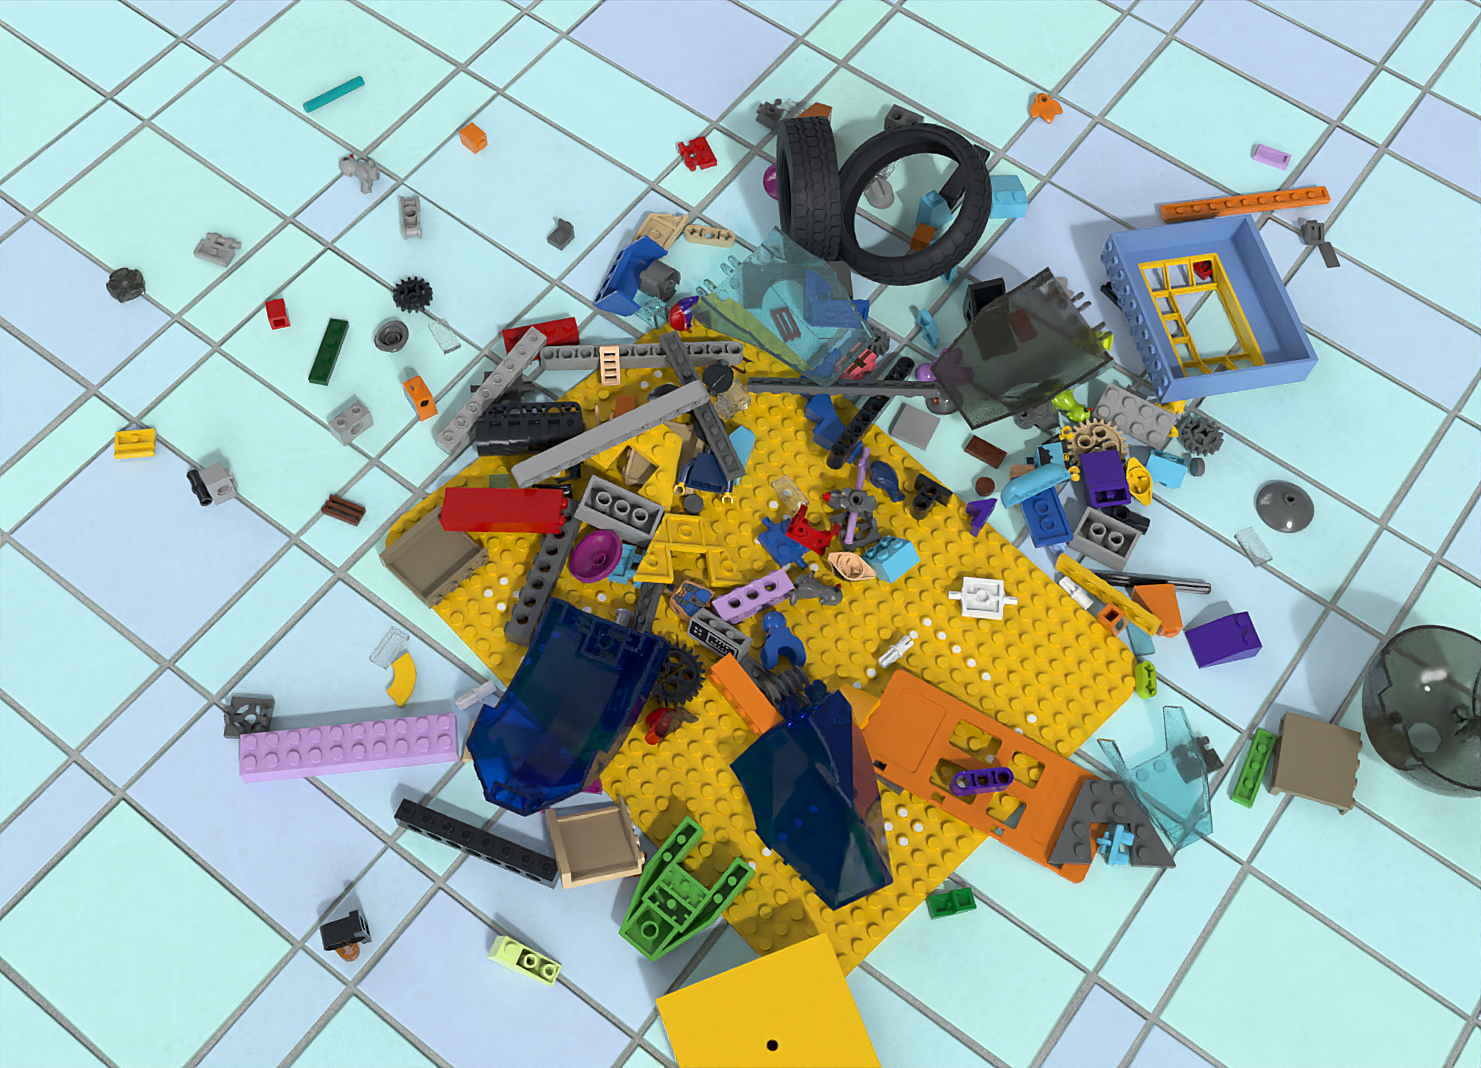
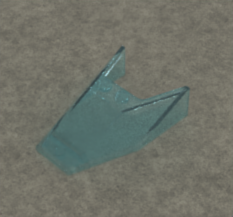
(1172, 785)

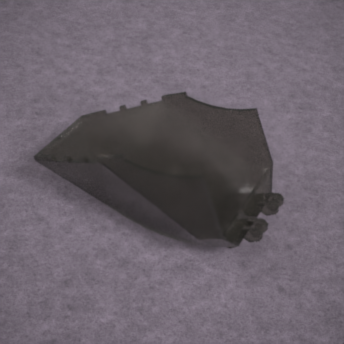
(1021, 353)

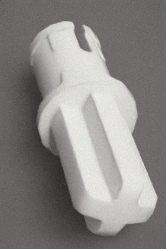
(1076, 593)
(895, 652)
(476, 695)

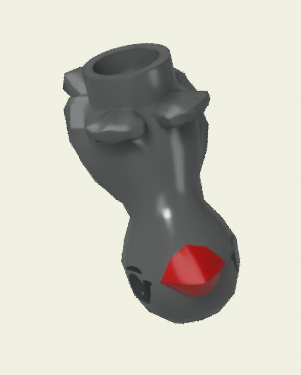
(851, 500)
(811, 588)

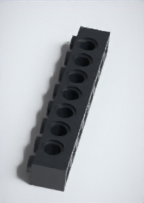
(477, 843)

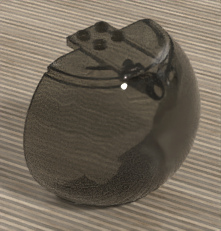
(1427, 709)

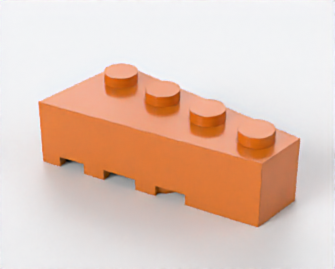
(742, 695)

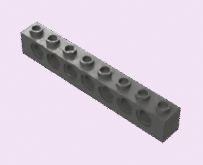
(523, 633)

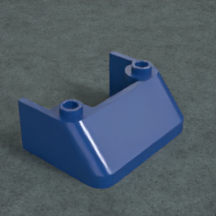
(624, 276)

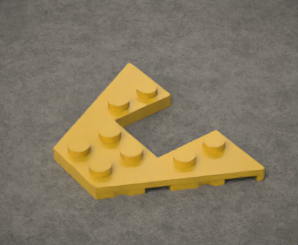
(660, 448)
(687, 535)

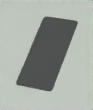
(1329, 255)

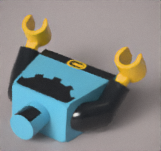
(1054, 451)

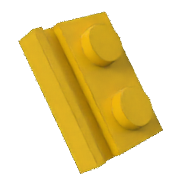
(135, 443)

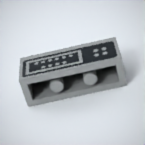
(718, 635)

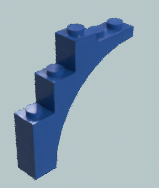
(829, 426)

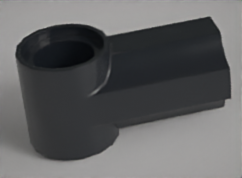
(1131, 519)

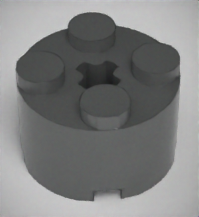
(660, 281)

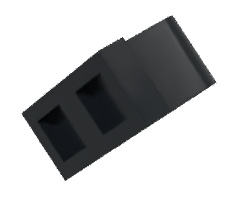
(927, 502)
(345, 932)

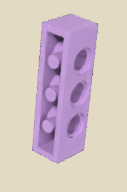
(748, 607)

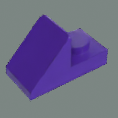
(981, 512)

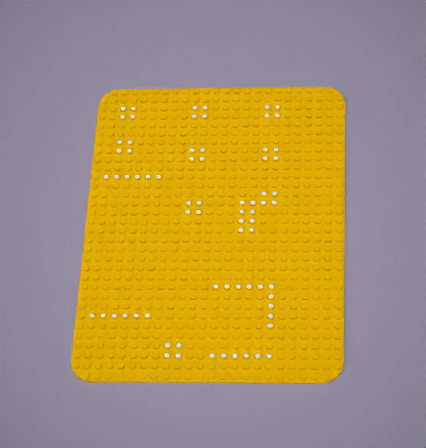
(1036, 670)

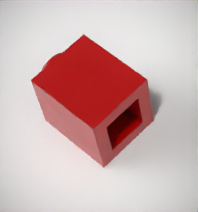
(277, 313)

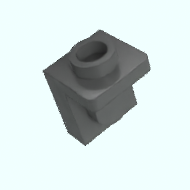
(1313, 232)
(562, 235)

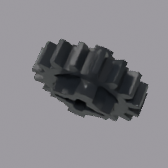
(412, 294)

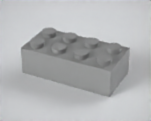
(619, 511)

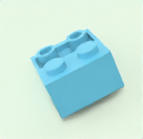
(891, 558)

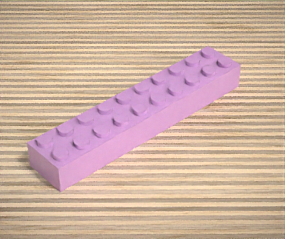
(349, 748)

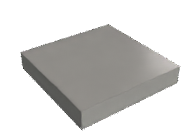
(915, 427)

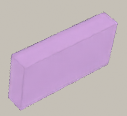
(1272, 157)

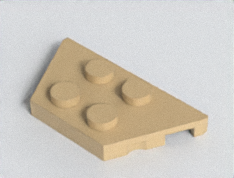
(662, 229)

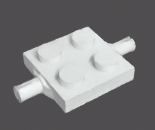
(982, 598)

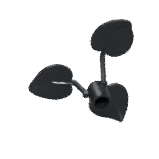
(716, 377)

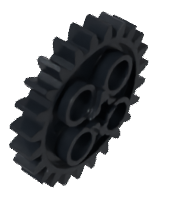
(683, 688)

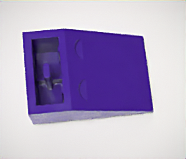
(1104, 480)

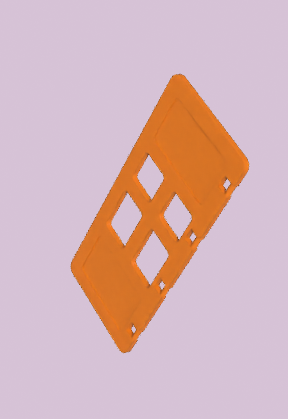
(914, 732)

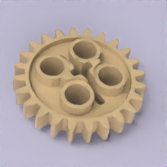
(1086, 435)

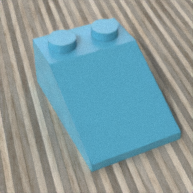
(1008, 197)

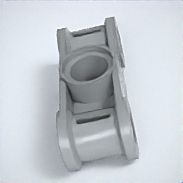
(411, 217)

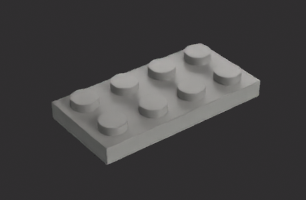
(1135, 416)

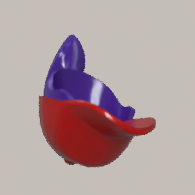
(680, 316)

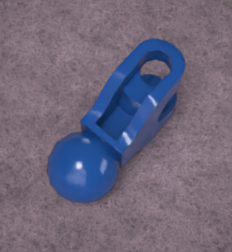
(780, 642)

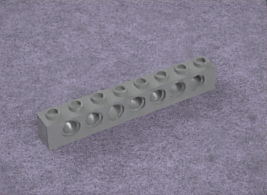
(491, 391)

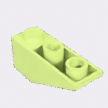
(524, 960)

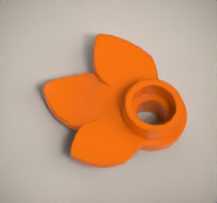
(1045, 109)

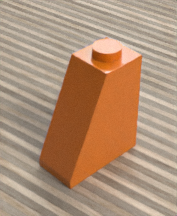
(1162, 603)

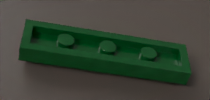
(328, 352)

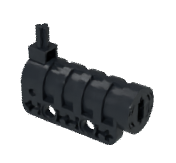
(528, 431)

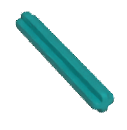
(333, 94)

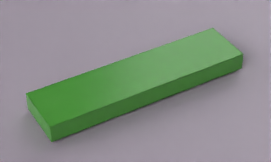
(1254, 768)

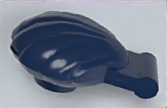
(885, 477)

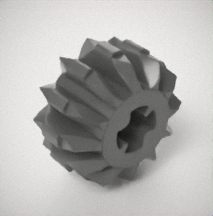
(880, 344)

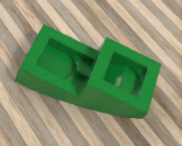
(951, 903)

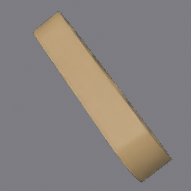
(722, 233)

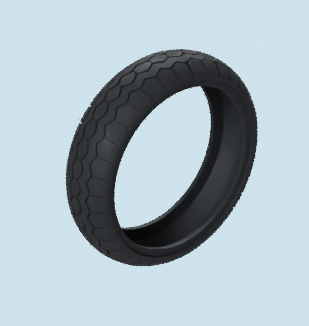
(954, 243)

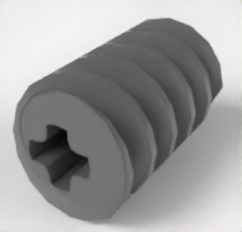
(784, 683)

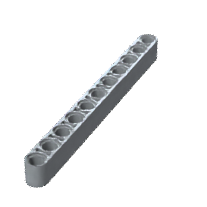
(638, 355)
(610, 434)

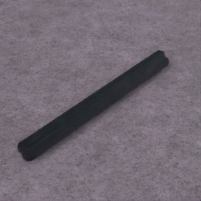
(1179, 585)

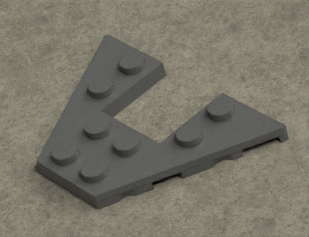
(1108, 804)

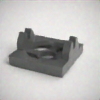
(871, 523)
(236, 703)

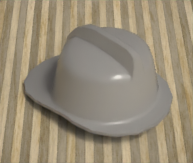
(879, 193)

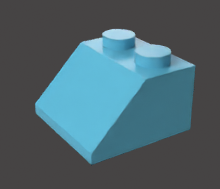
(1166, 468)

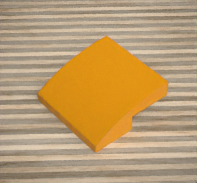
(861, 702)

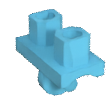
(1120, 836)

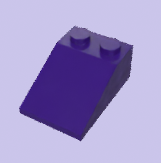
(1224, 640)

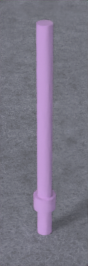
(863, 466)

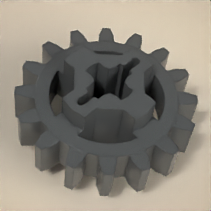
(1202, 437)

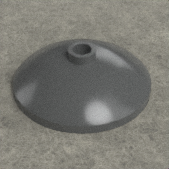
(1279, 512)

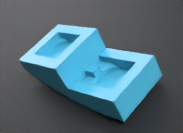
(931, 332)

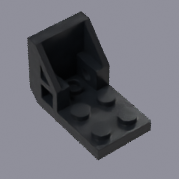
(980, 295)

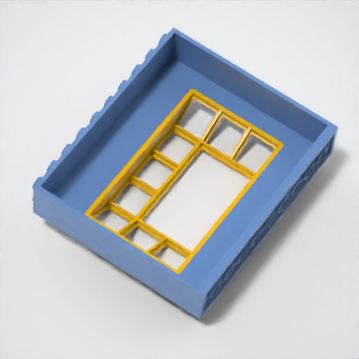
(1247, 288)

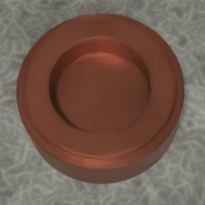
(985, 486)

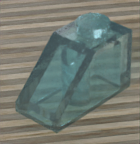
(653, 312)

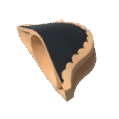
(850, 567)

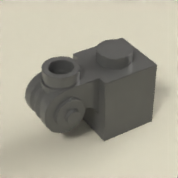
(1044, 415)

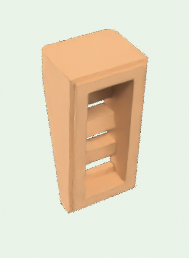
(610, 377)

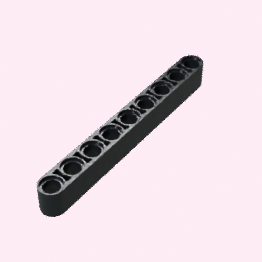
(866, 417)

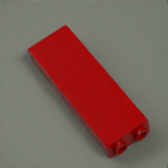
(503, 510)

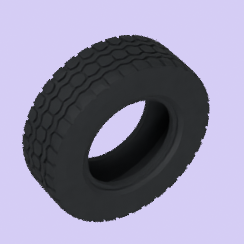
(809, 185)

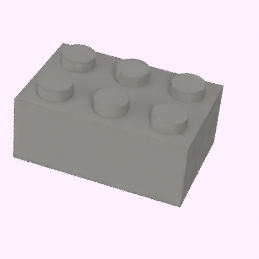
(1104, 539)

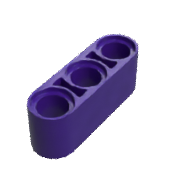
(990, 777)

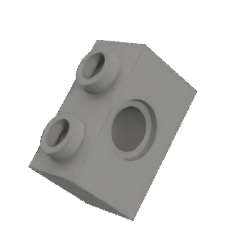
(351, 423)
(219, 483)

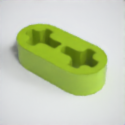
(1145, 680)

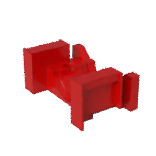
(808, 536)

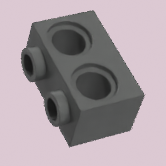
(900, 115)

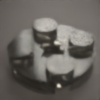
(126, 293)

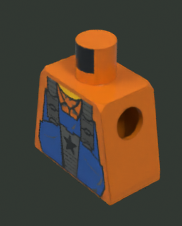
(416, 392)

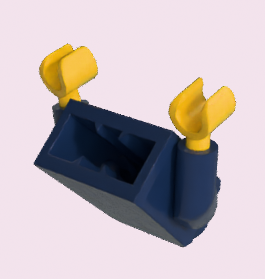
(705, 475)

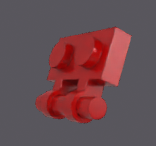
(702, 152)

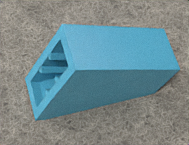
(933, 210)
(743, 443)

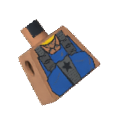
(688, 599)

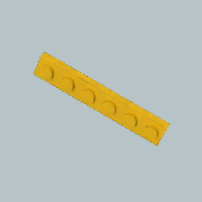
(1106, 593)

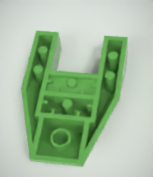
(671, 903)

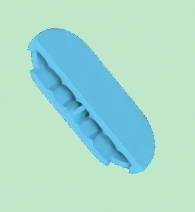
(1033, 483)

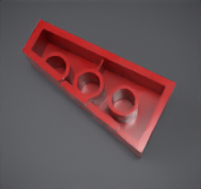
(558, 333)

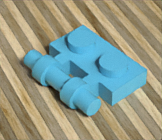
(624, 568)

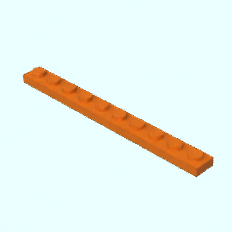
(1244, 204)

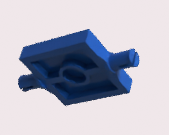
(781, 547)

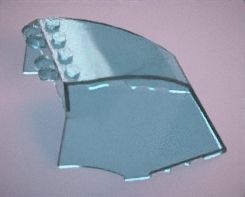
(787, 307)

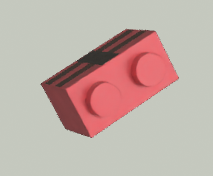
(860, 367)

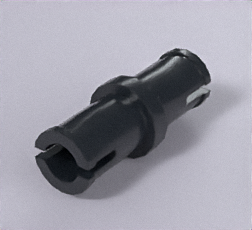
(199, 488)

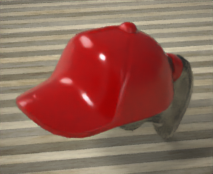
(666, 721)

